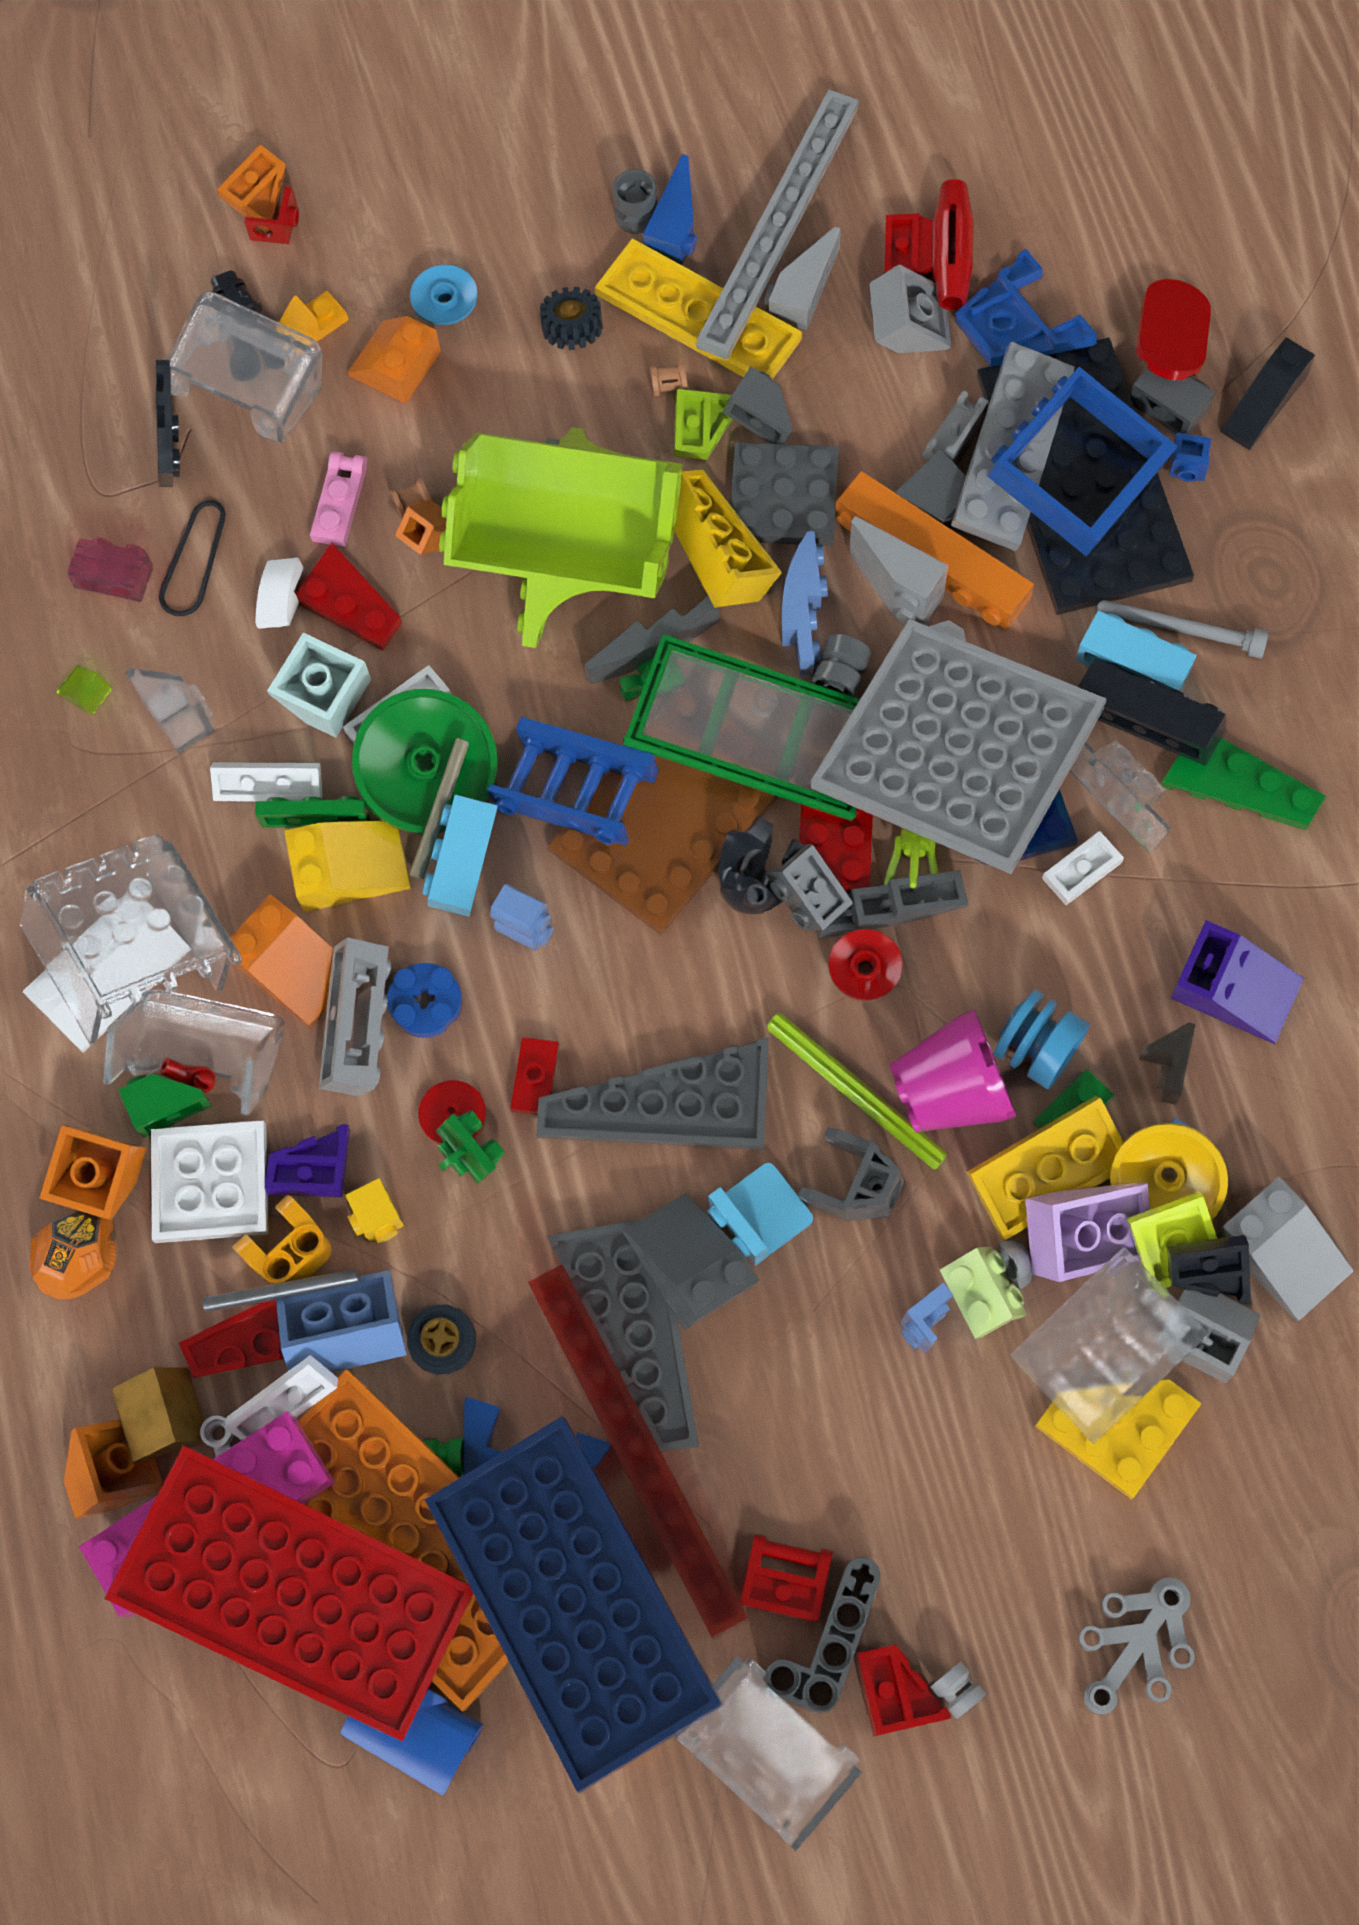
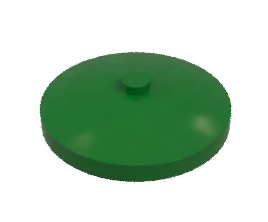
(406, 750)

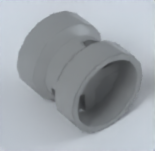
(952, 1683)

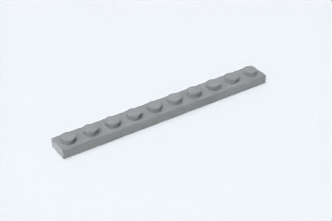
(777, 225)

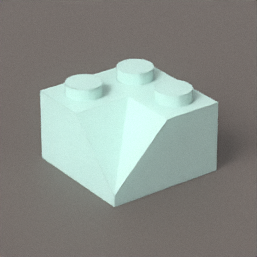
(320, 684)

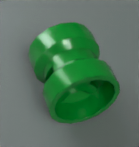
(449, 1452)

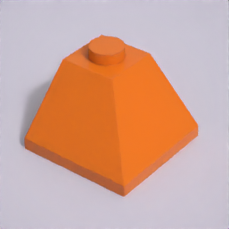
(101, 1471)

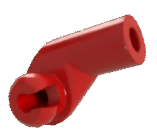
(195, 1076)

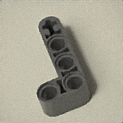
(833, 1633)

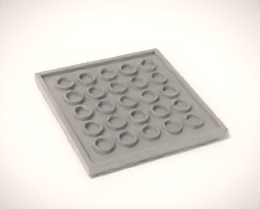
(959, 745)

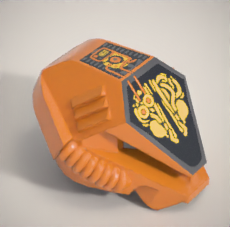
(72, 1255)

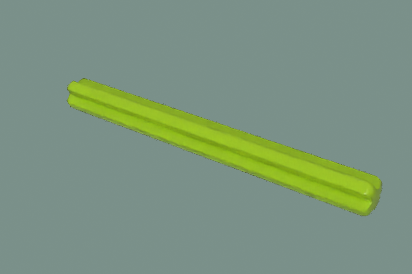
(856, 1090)

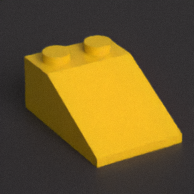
(345, 862)

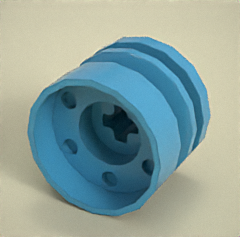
(1041, 1039)

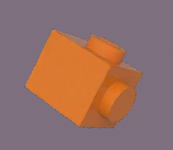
(422, 527)

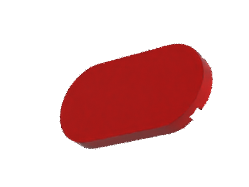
(1173, 329)

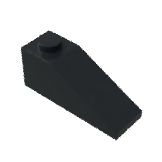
(1269, 393)

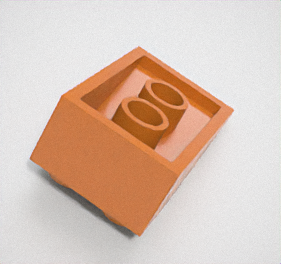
(285, 959)

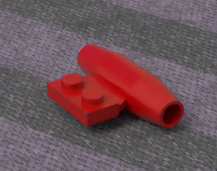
(936, 244)

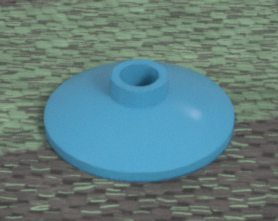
(439, 284)

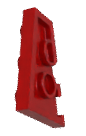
(348, 600)

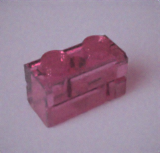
(110, 568)

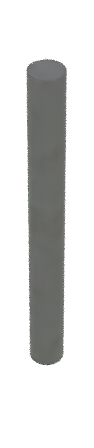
(280, 1290)

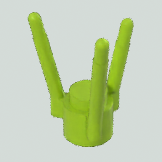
(914, 847)

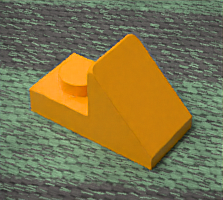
(315, 318)

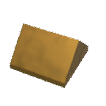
(158, 1412)

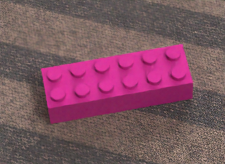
(273, 1455)

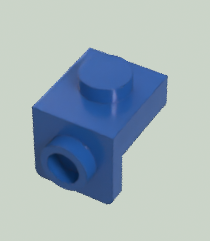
(1190, 458)

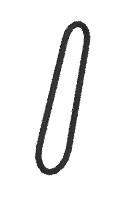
(178, 553)

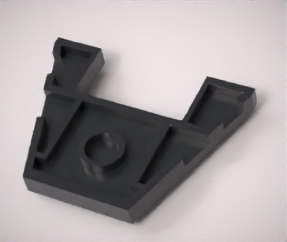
(166, 427)

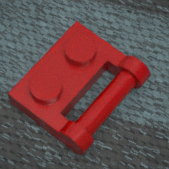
(783, 1591)

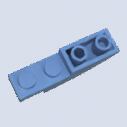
(801, 601)

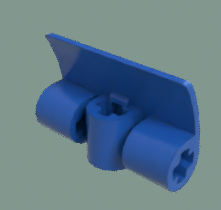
(432, 1746)

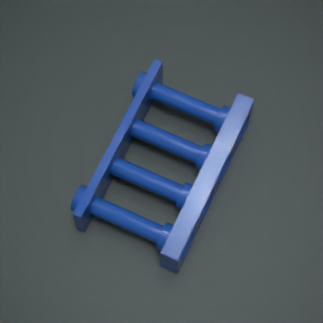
(569, 748)

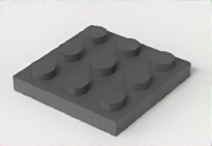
(786, 491)

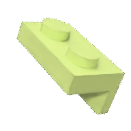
(983, 1290)

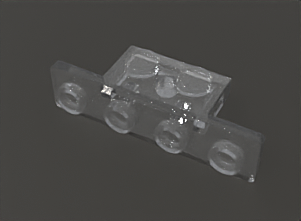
(1123, 790)

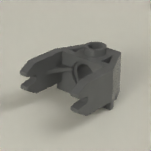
(874, 1173)

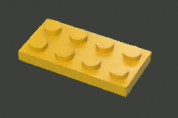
(1060, 1156)

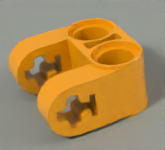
(290, 1249)

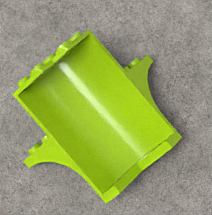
(560, 519)

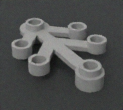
(1141, 1640)

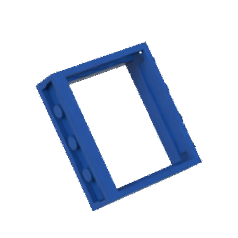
(1114, 415)

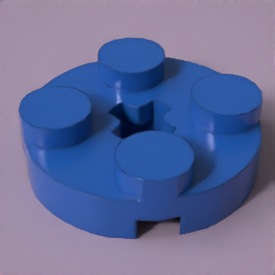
(440, 1013)

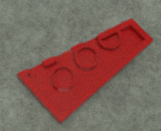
(236, 1342)

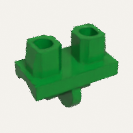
(463, 1151)

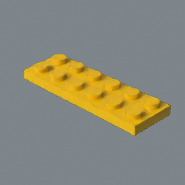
(680, 304)

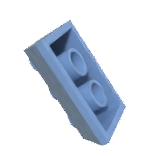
(343, 1324)

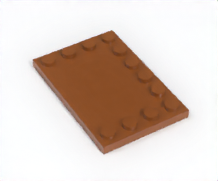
(673, 839)

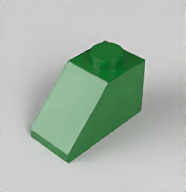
(160, 1102)

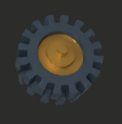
(571, 318)

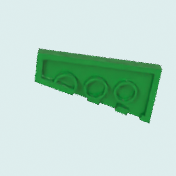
(1248, 784)

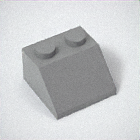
(908, 313)

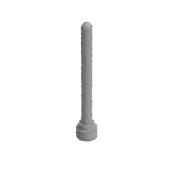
(1251, 641)

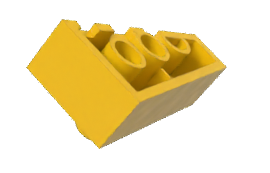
(720, 545)

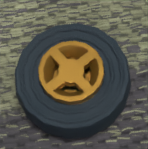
(428, 1335)

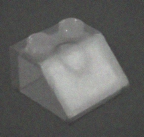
(173, 705)

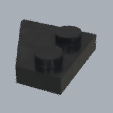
(1212, 1267)

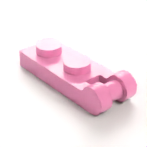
(338, 499)

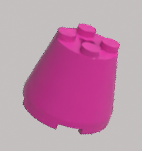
(952, 1079)

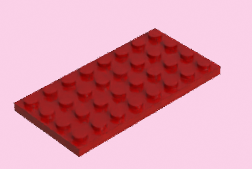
(290, 1593)

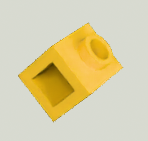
(373, 1212)

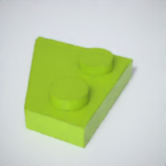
(699, 423)

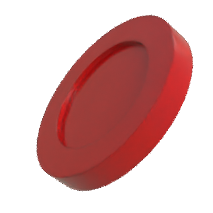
(448, 1099)

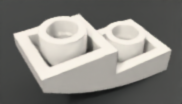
(276, 593)

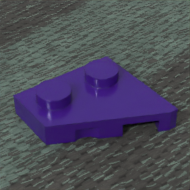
(310, 1167)

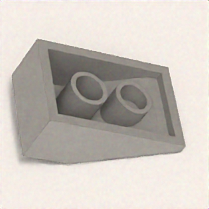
(900, 574)
(1288, 1249)

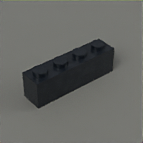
(1156, 713)

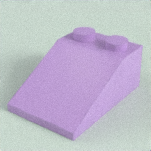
(1082, 1228)

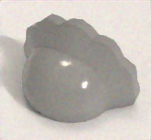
(1017, 1263)

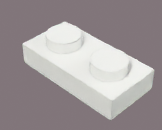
(1082, 868)

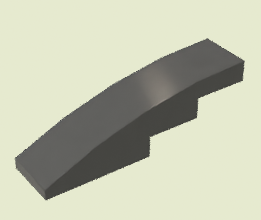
(640, 644)
(899, 904)

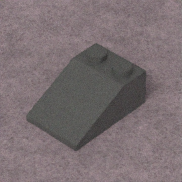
(690, 1260)

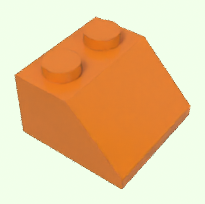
(397, 357)
(91, 1171)

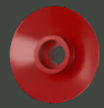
(868, 948)

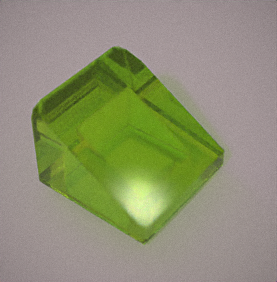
(84, 689)

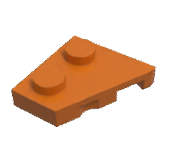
(255, 185)

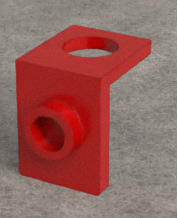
(282, 227)

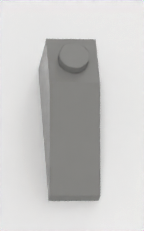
(803, 281)

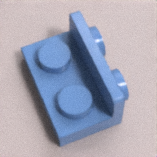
(925, 1315)

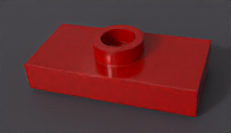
(534, 1074)

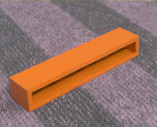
(972, 574)

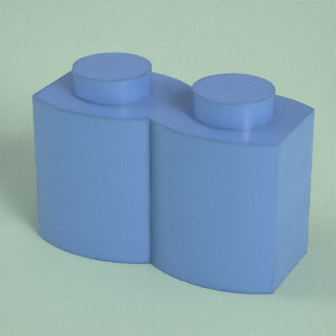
(521, 918)

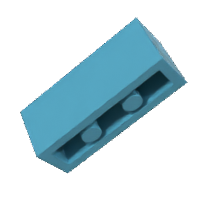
(1135, 651)
(459, 855)

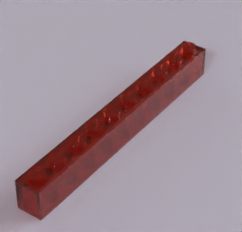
(638, 1453)

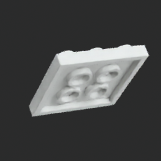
(209, 1181)

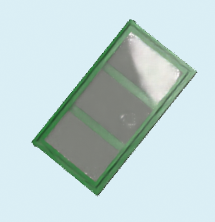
(739, 722)

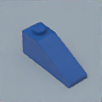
(672, 222)

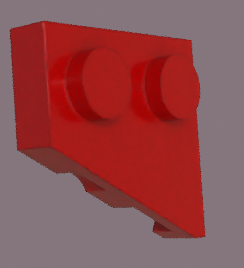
(895, 1693)

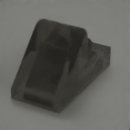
(1173, 1052)

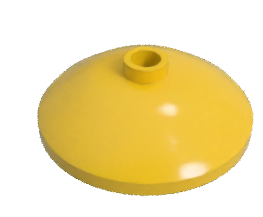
(1178, 1147)

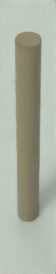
(443, 797)

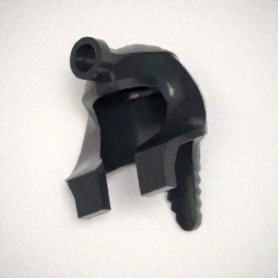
(744, 877)

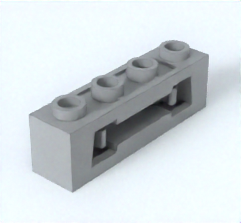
(355, 1069)

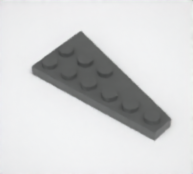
(682, 1103)
(634, 1326)

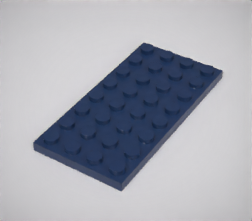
(573, 1604)

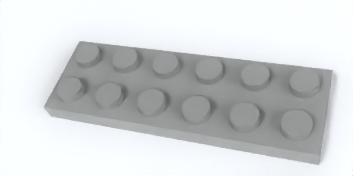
(1021, 384)

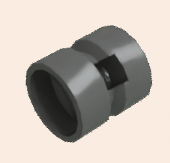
(634, 200)
(842, 664)

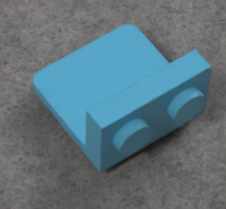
(760, 1213)

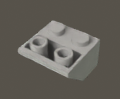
(1229, 1331)

